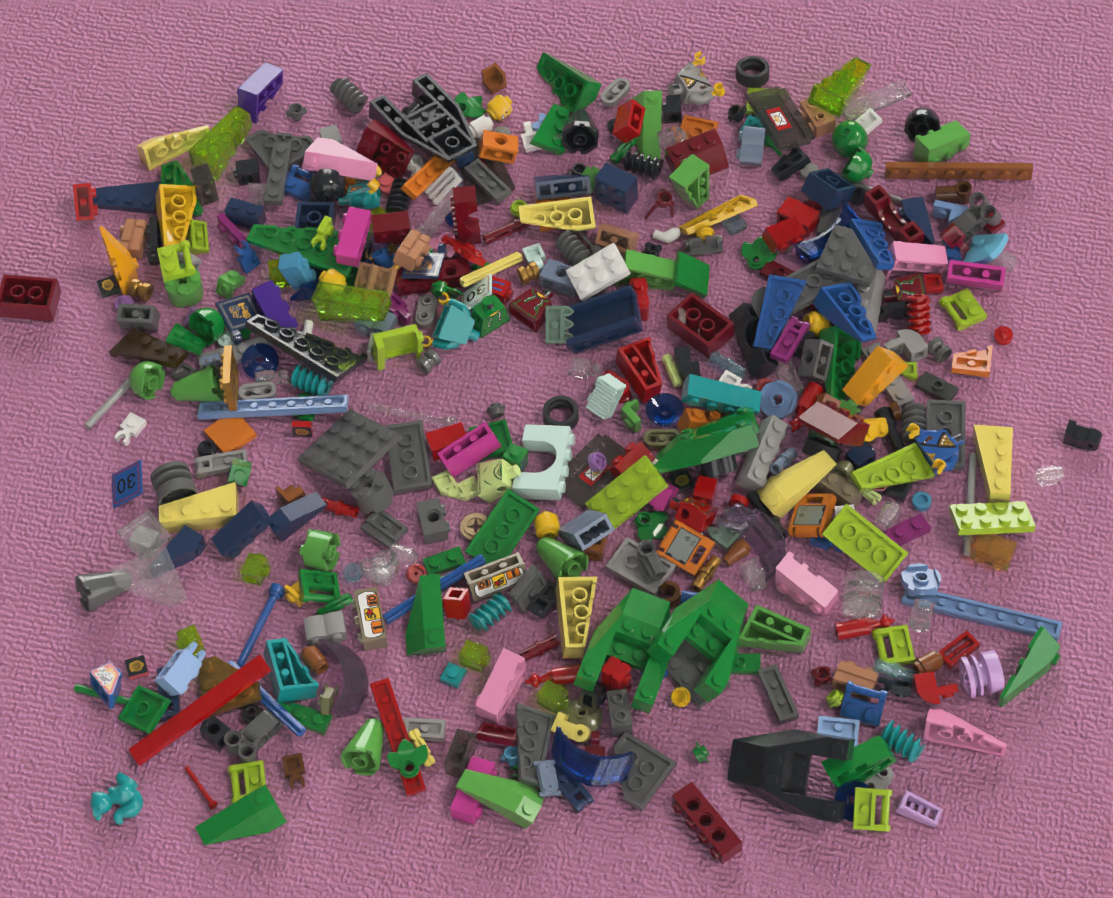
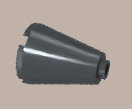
(96, 589)

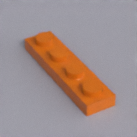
(425, 177)

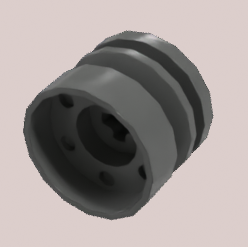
(172, 482)

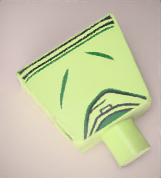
(495, 478)

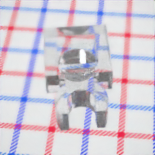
(266, 375)

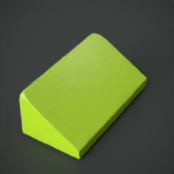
(198, 237)

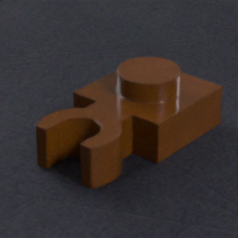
(294, 768)

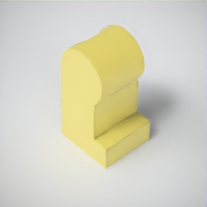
(579, 732)

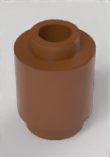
(314, 660)
(928, 662)

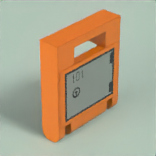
(812, 519)
(682, 545)

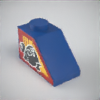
(106, 683)

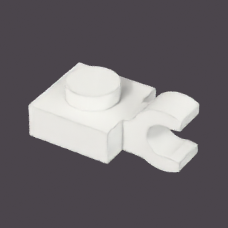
(527, 136)

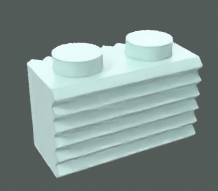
(605, 396)

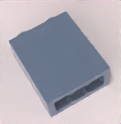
(586, 529)

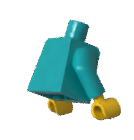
(364, 194)
(453, 326)

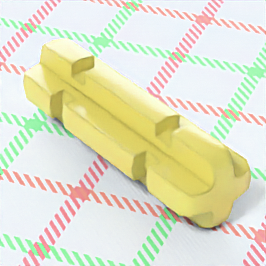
(418, 741)

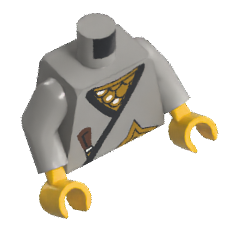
(693, 84)

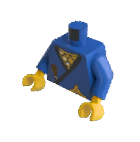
(937, 447)

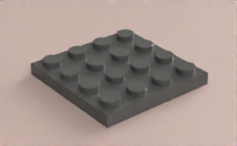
(349, 448)

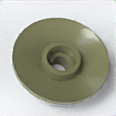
(590, 719)

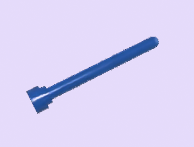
(276, 592)

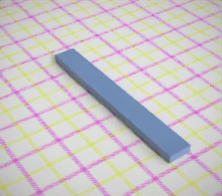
(275, 407)
(987, 614)

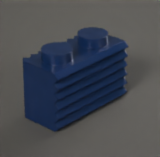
(245, 213)

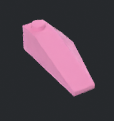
(332, 155)

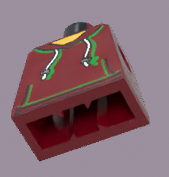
(905, 287)
(531, 307)

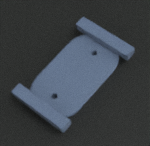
(547, 778)

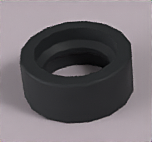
(753, 63)
(561, 401)
(813, 446)

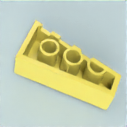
(995, 459)
(201, 511)
(574, 609)

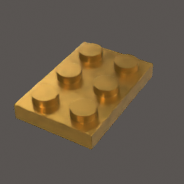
(230, 378)

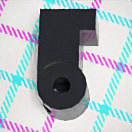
(1082, 437)

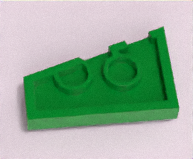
(550, 131)

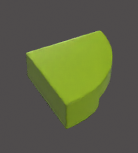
(910, 372)

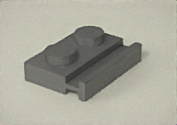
(384, 528)
(527, 587)

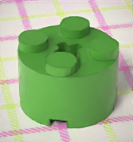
(185, 290)
(320, 550)

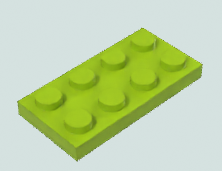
(629, 492)
(991, 518)
(864, 543)

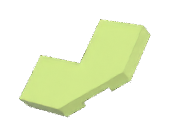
(450, 488)

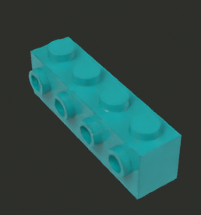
(719, 395)

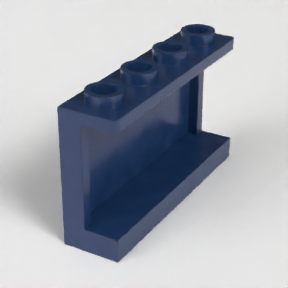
(604, 319)

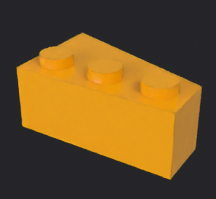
(874, 376)

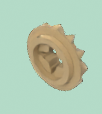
(468, 524)

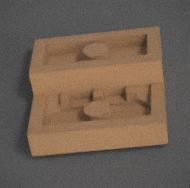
(375, 278)

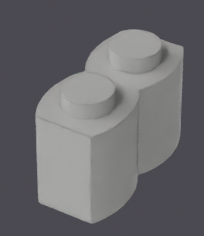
(326, 627)

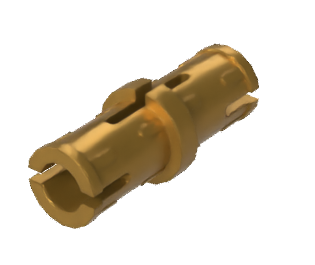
(706, 573)

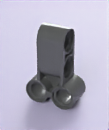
(977, 216)
(253, 736)

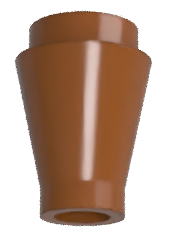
(737, 551)

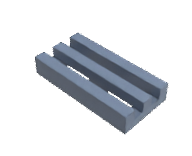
(211, 362)

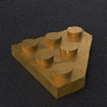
(215, 671)

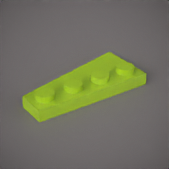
(897, 468)

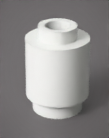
(480, 124)

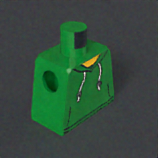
(489, 315)

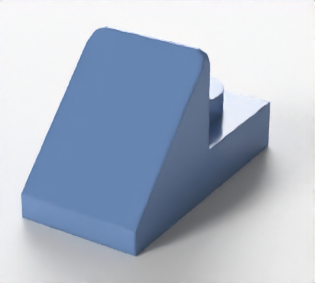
(947, 210)

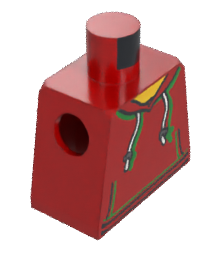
(694, 513)

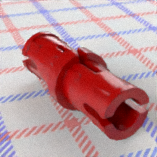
(340, 508)

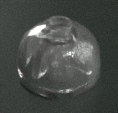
(381, 568)

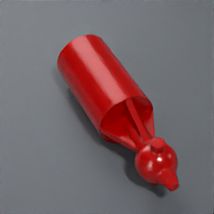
(806, 400)
(860, 627)
(558, 675)

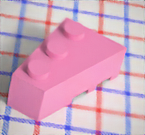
(916, 258)
(804, 586)
(501, 686)

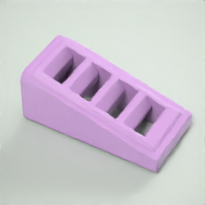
(916, 815)

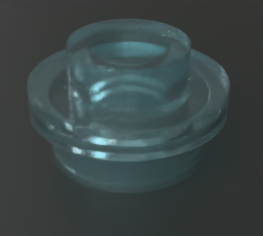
(352, 567)

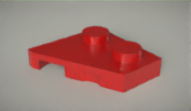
(465, 249)

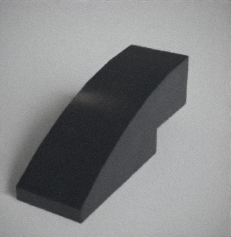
(684, 363)

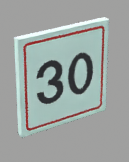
(477, 292)

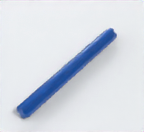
(446, 581)
(278, 711)

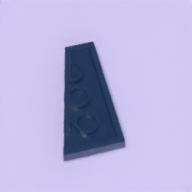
(128, 198)

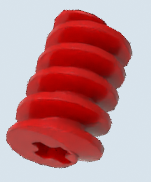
(919, 313)

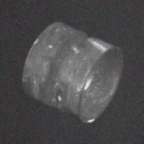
(862, 594)

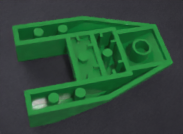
(710, 441)
(711, 625)
(627, 636)

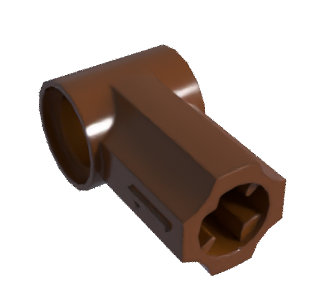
(954, 192)

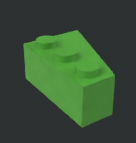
(941, 144)
(692, 181)
(656, 270)
(774, 632)

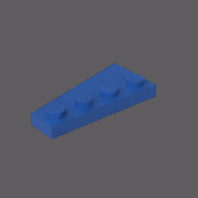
(873, 242)
(776, 309)

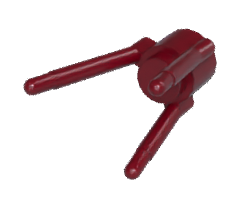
(663, 200)

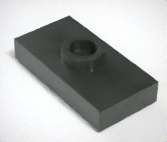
(936, 387)

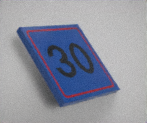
(127, 484)

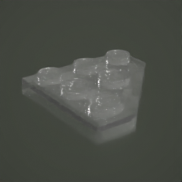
(151, 577)

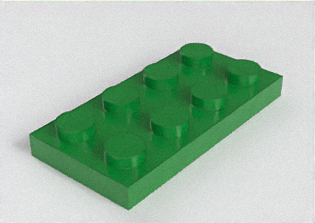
(503, 528)

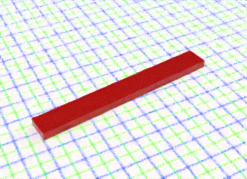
(199, 710)

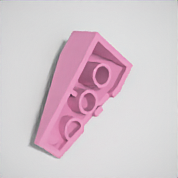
(951, 730)

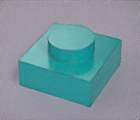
(453, 675)

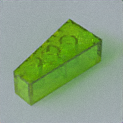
(839, 89)
(221, 141)
(350, 303)

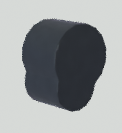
(719, 466)

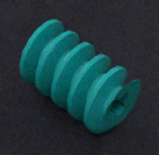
(310, 382)
(489, 611)
(902, 743)

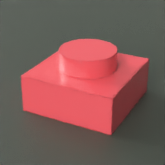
(385, 184)

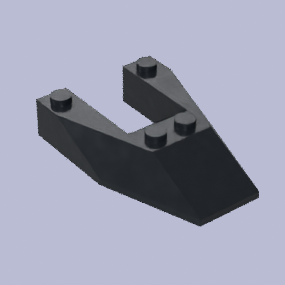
(435, 128)
(778, 770)

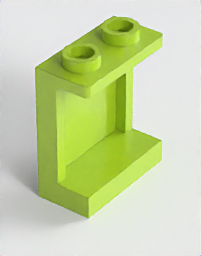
(396, 343)

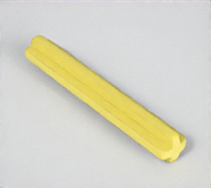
(492, 269)

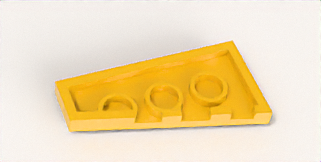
(724, 211)

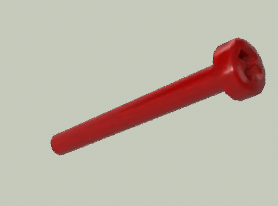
(212, 804)

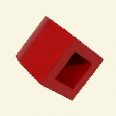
(927, 689)

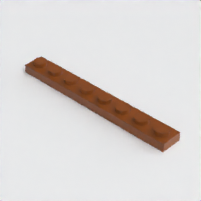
(959, 170)

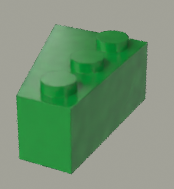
(867, 761)

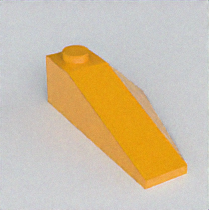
(120, 260)

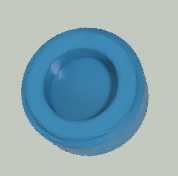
(921, 501)

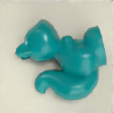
(123, 794)

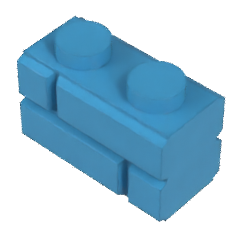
(296, 269)

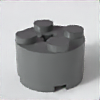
(372, 492)

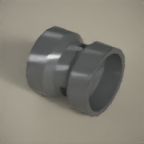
(939, 349)
(428, 361)

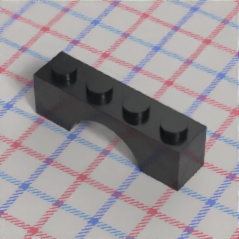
(745, 329)

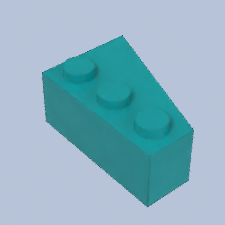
(288, 675)

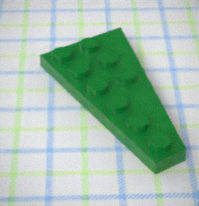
(299, 240)

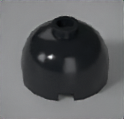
(920, 122)
(326, 185)

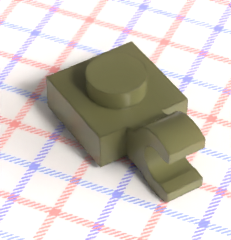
(327, 699)

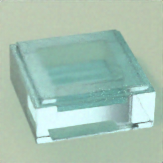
(734, 224)

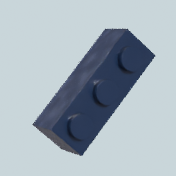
(242, 529)

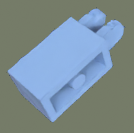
(180, 670)

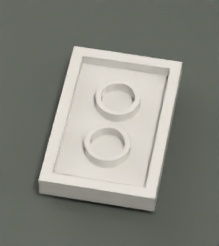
(598, 272)

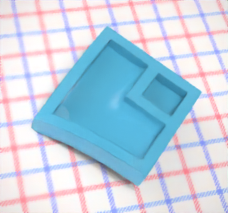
(985, 248)

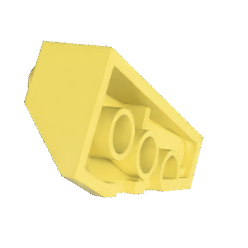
(792, 484)

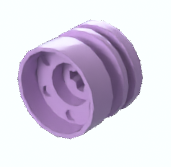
(985, 673)

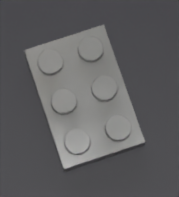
(629, 568)

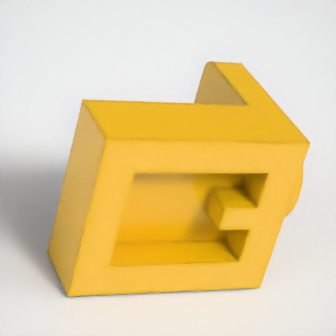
(293, 594)

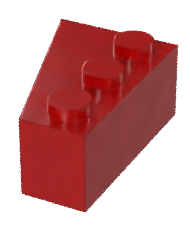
(640, 368)

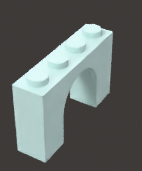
(548, 483)

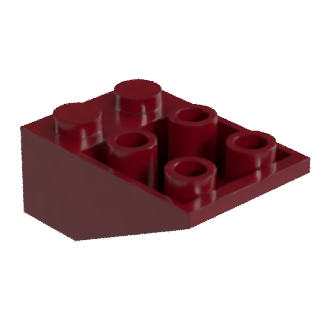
(385, 149)

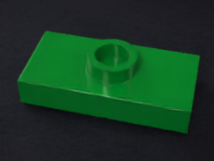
(747, 664)

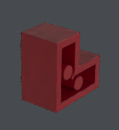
(391, 227)

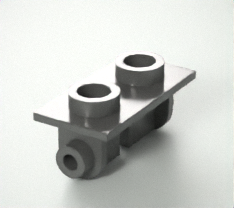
(696, 246)

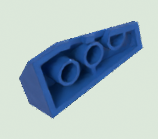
(843, 308)

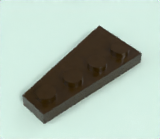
(148, 348)

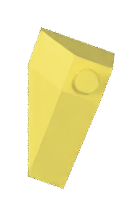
(166, 147)
(564, 214)

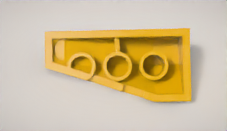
(174, 211)

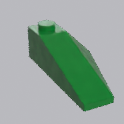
(426, 622)
(246, 817)

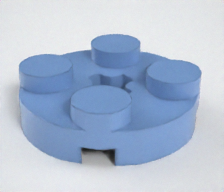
(789, 399)
(929, 581)

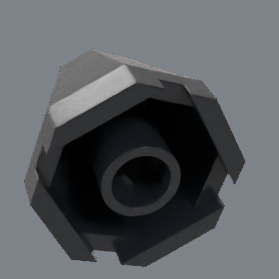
(580, 133)

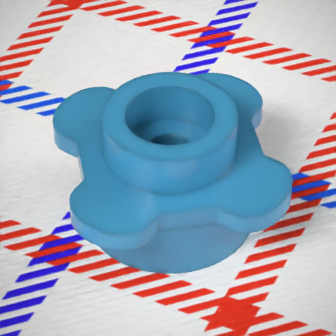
(508, 755)

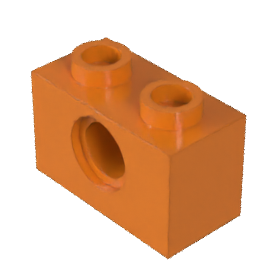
(498, 146)

